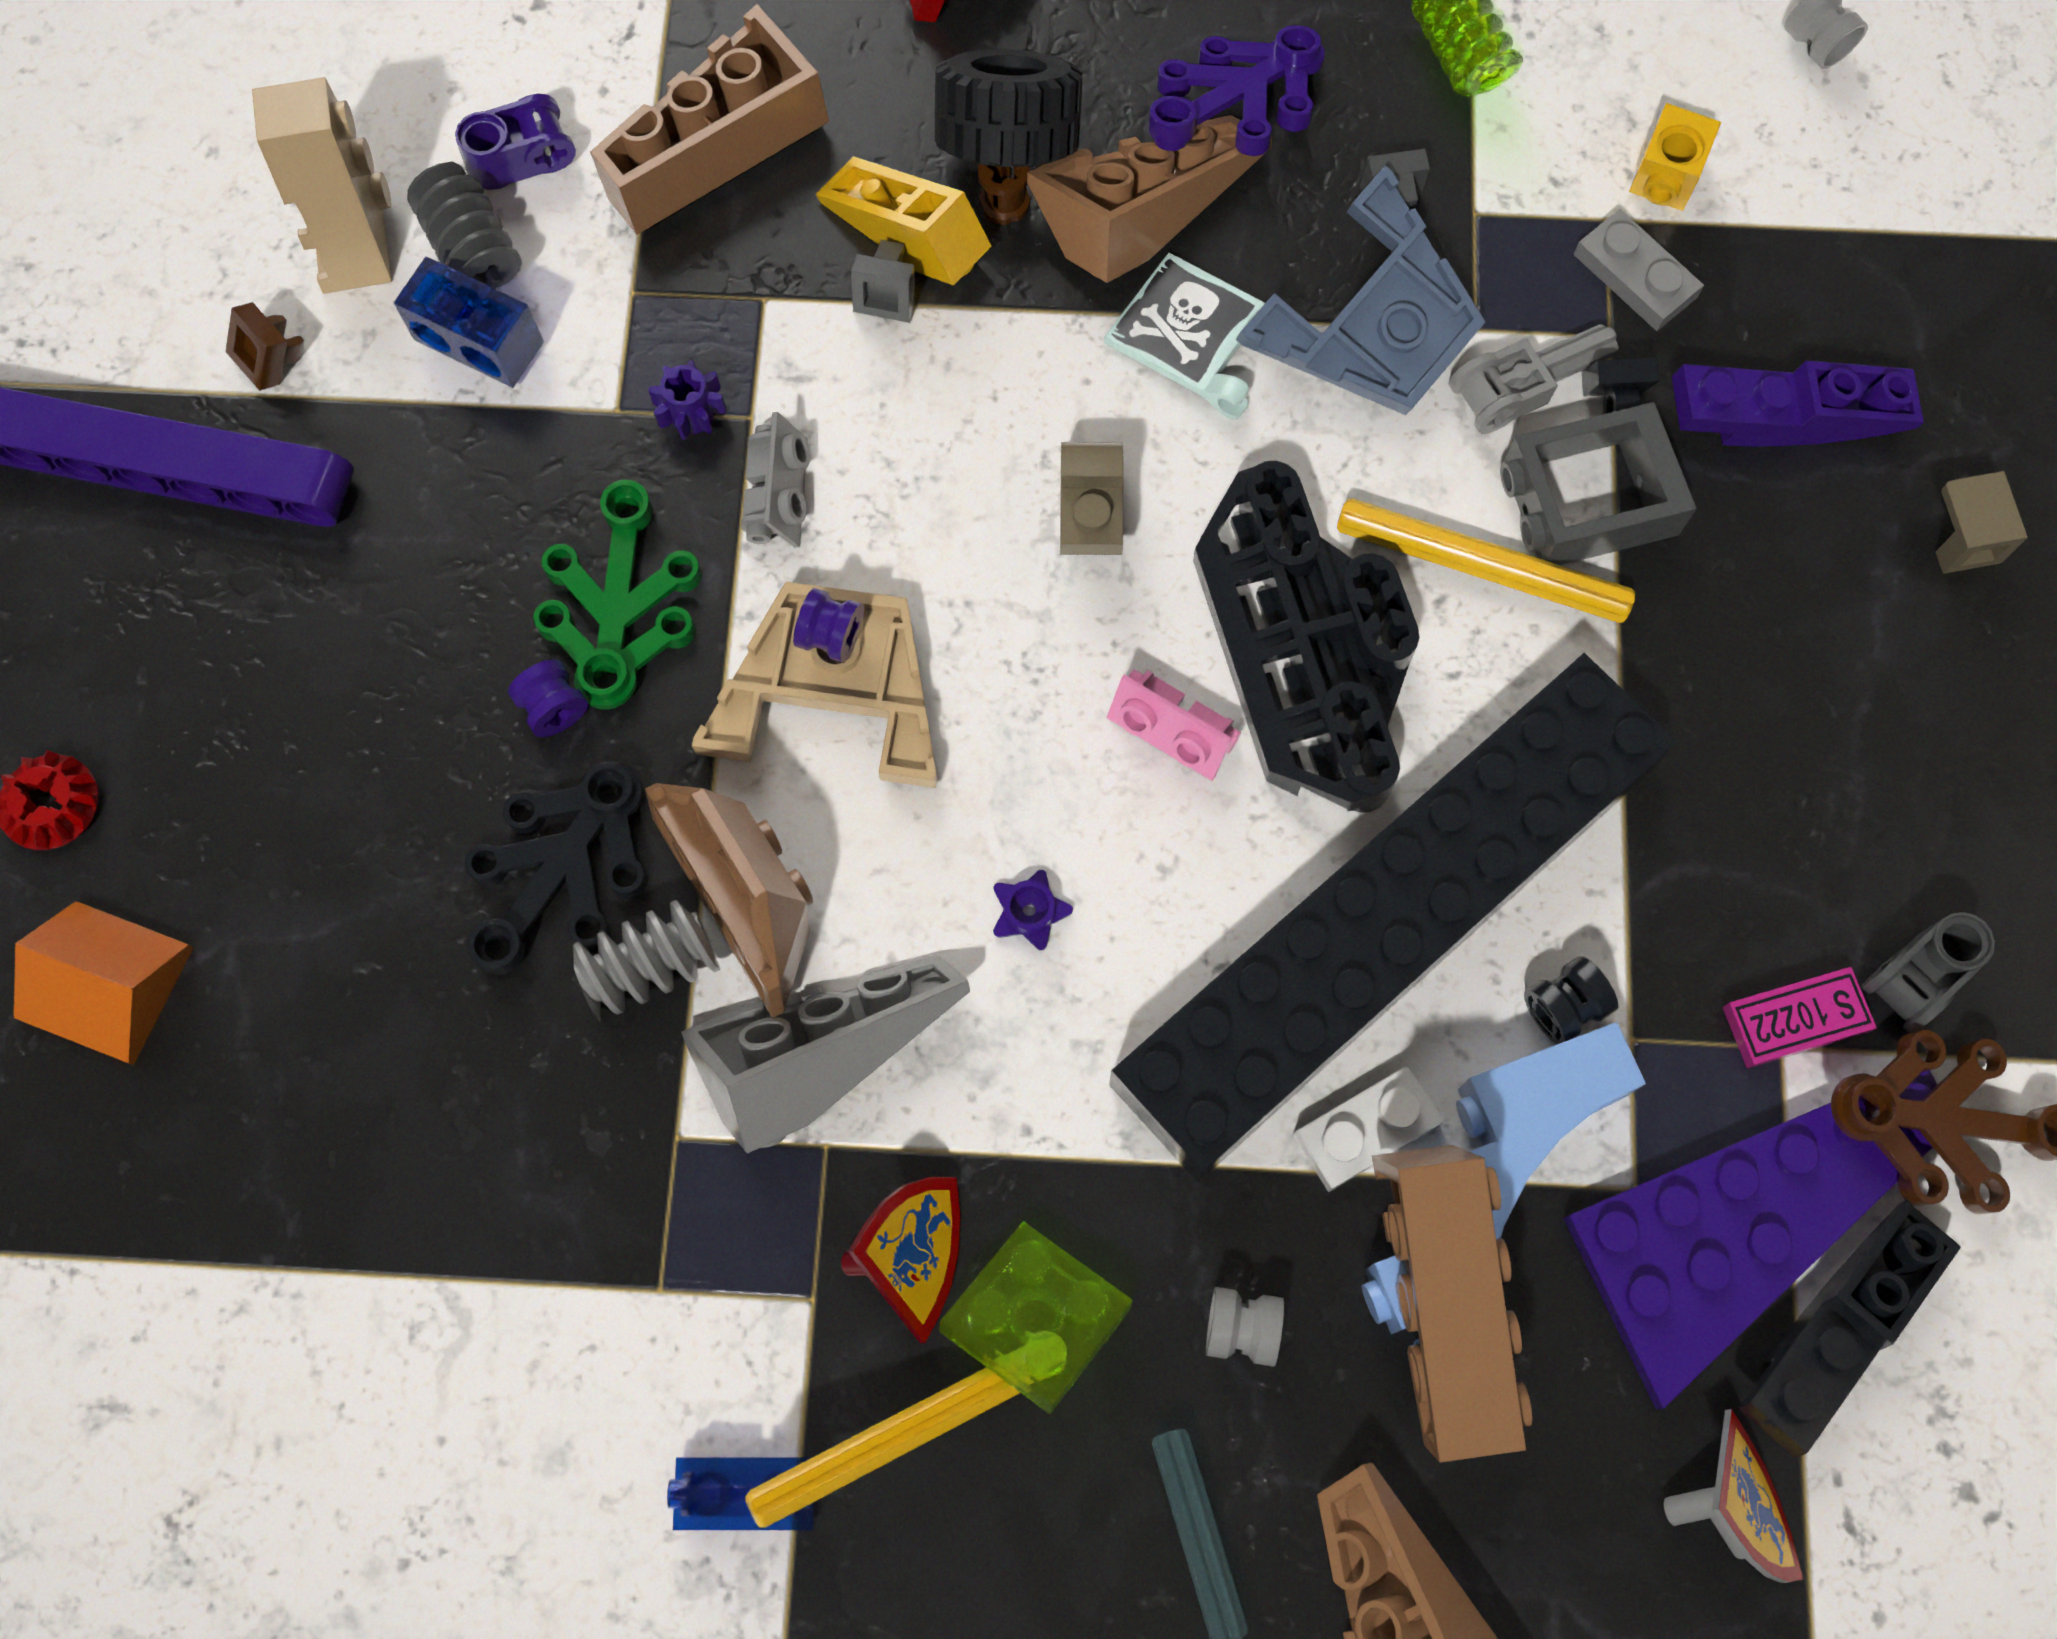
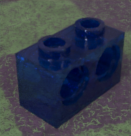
(469, 321)

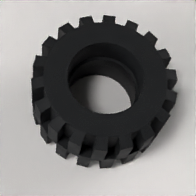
(1007, 107)

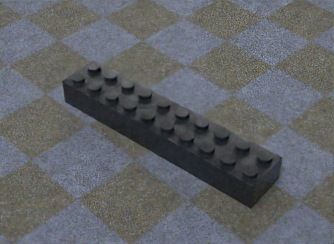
(1388, 916)

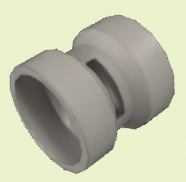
(1826, 29)
(1249, 1327)

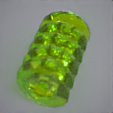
(1468, 43)

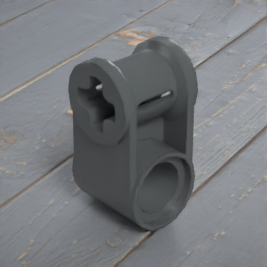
(1923, 977)

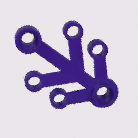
(1292, 54)

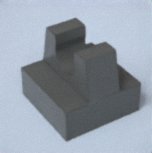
(1409, 168)
(883, 283)

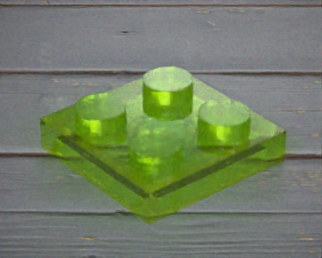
(1035, 1316)

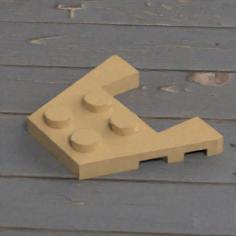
(874, 681)

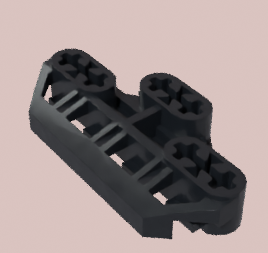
(1322, 628)

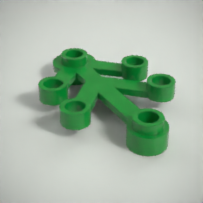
(617, 605)

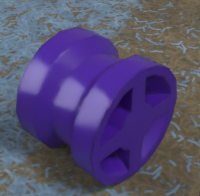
(828, 625)
(547, 698)

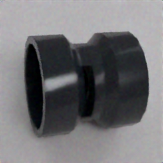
(1571, 1000)

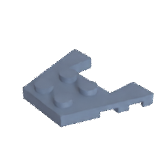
(1395, 329)

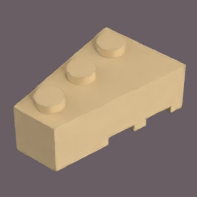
(330, 179)

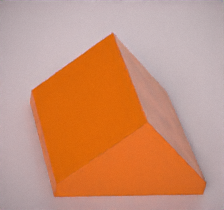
(96, 979)

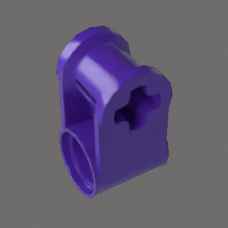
(509, 145)

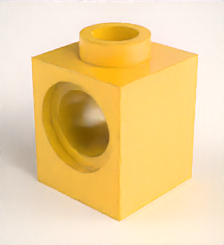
(1675, 157)

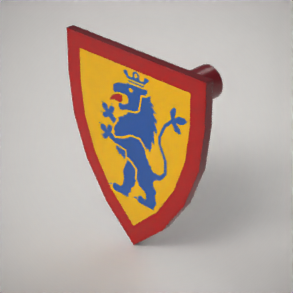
(911, 1250)

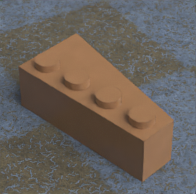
(711, 124)
(1455, 1301)

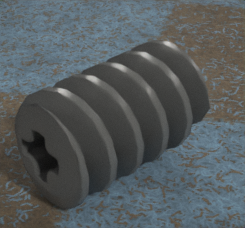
(463, 224)

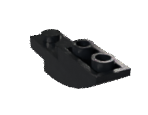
(1847, 1326)

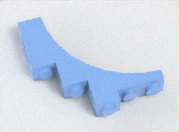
(1519, 1119)

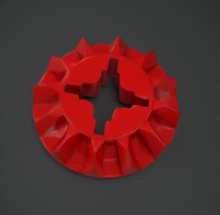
(43, 827)

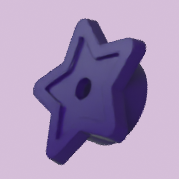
(1029, 892)

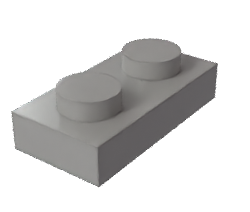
(1638, 269)

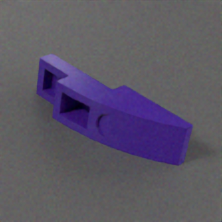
(1797, 408)

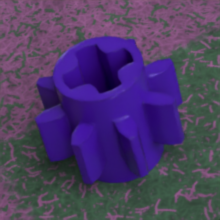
(687, 399)

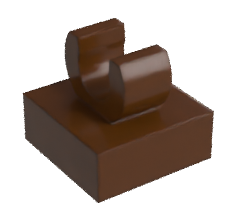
(259, 345)

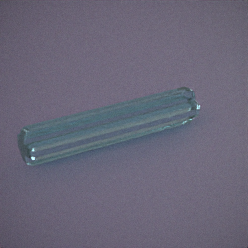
(1199, 1535)

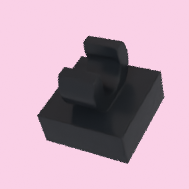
(1620, 381)

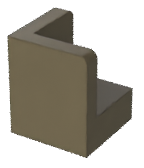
(1983, 521)

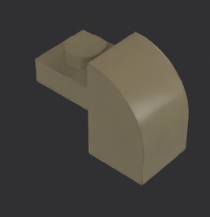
(1091, 498)

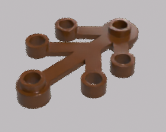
(1940, 1121)

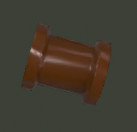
(1011, 193)

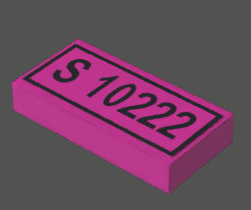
(1799, 1017)

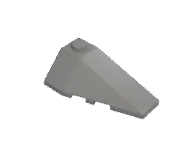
(793, 1067)

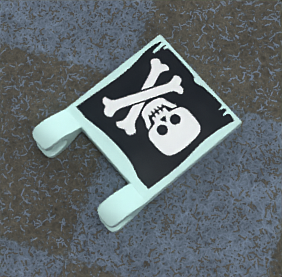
(1187, 331)

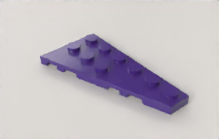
(1726, 1235)

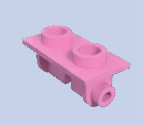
(1152, 712)

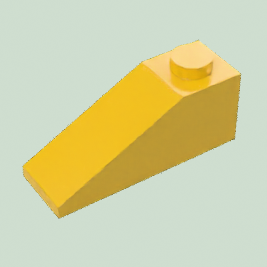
(927, 217)

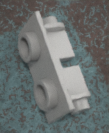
(778, 458)

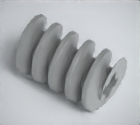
(643, 959)

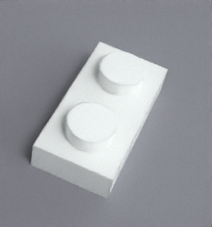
(1367, 1125)

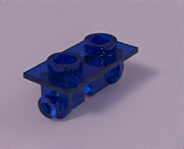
(712, 1493)

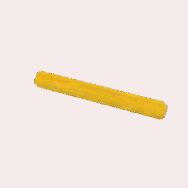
(1486, 560)
(876, 1446)

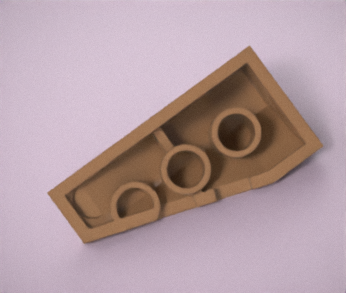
(1131, 202)
(1389, 1568)

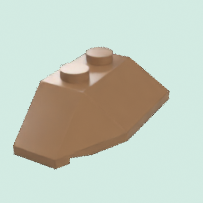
(739, 882)

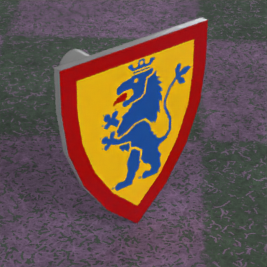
(1742, 1507)

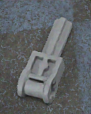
(1522, 380)

